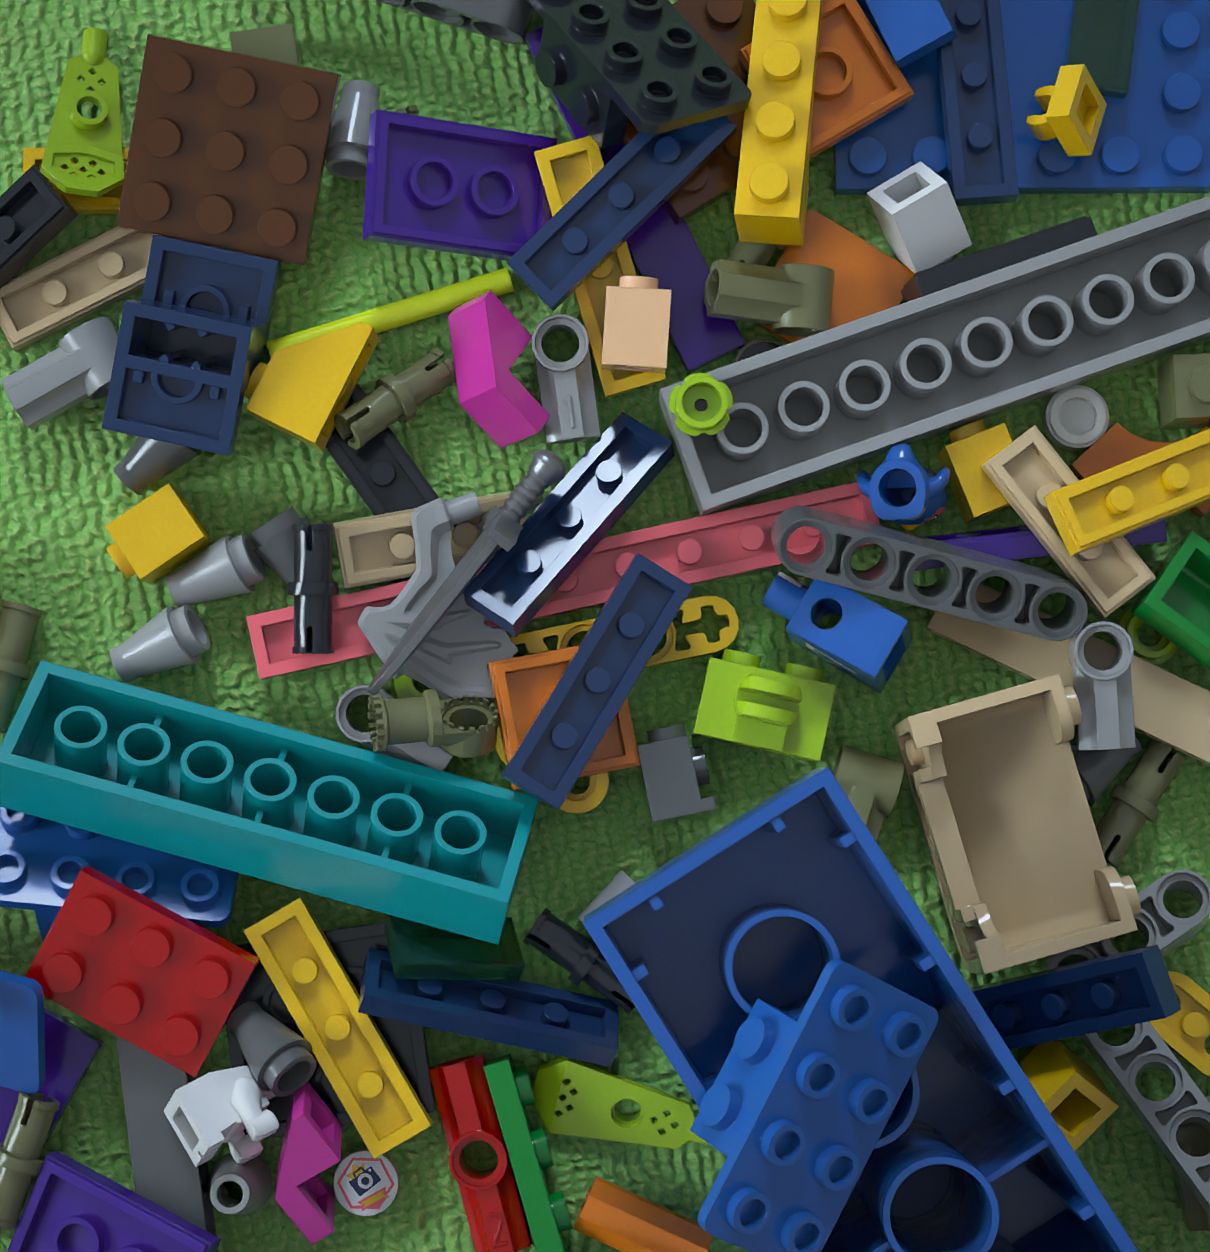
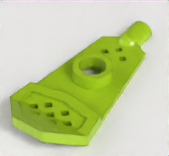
(85, 139)
(595, 1110)

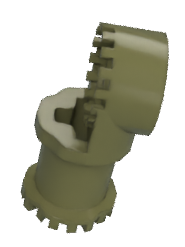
(434, 722)

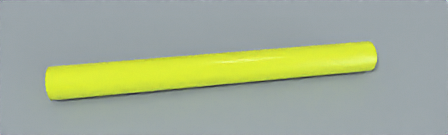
(408, 309)

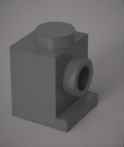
(673, 774)

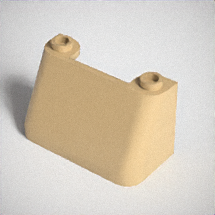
(1012, 826)

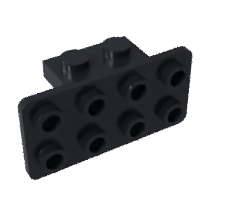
(634, 64)

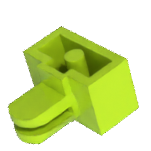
(764, 707)

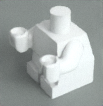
(218, 1111)

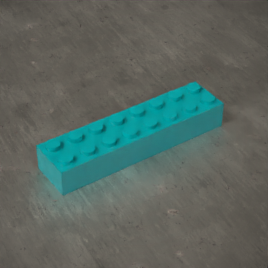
(266, 801)

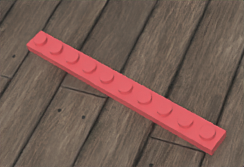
(690, 549)

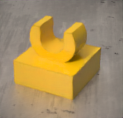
(1072, 111)

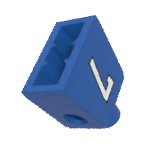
(862, 644)

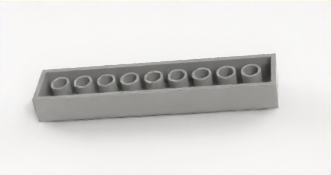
(953, 357)

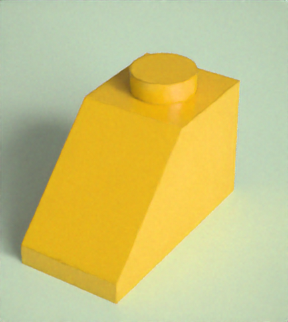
(310, 383)

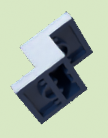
(191, 344)

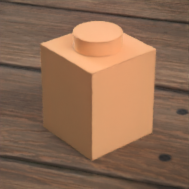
(636, 325)

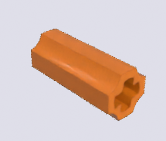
(636, 1223)

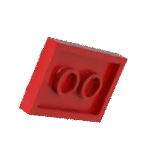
(141, 970)

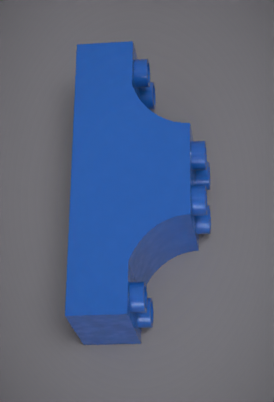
(759, 916)

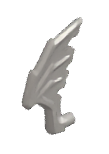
(461, 644)

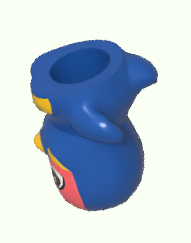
(904, 489)

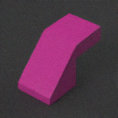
(484, 347)
(308, 1148)

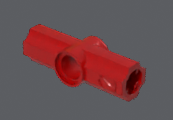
(490, 1195)

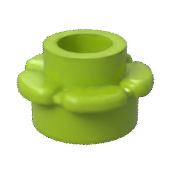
(701, 387)

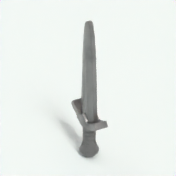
(498, 528)

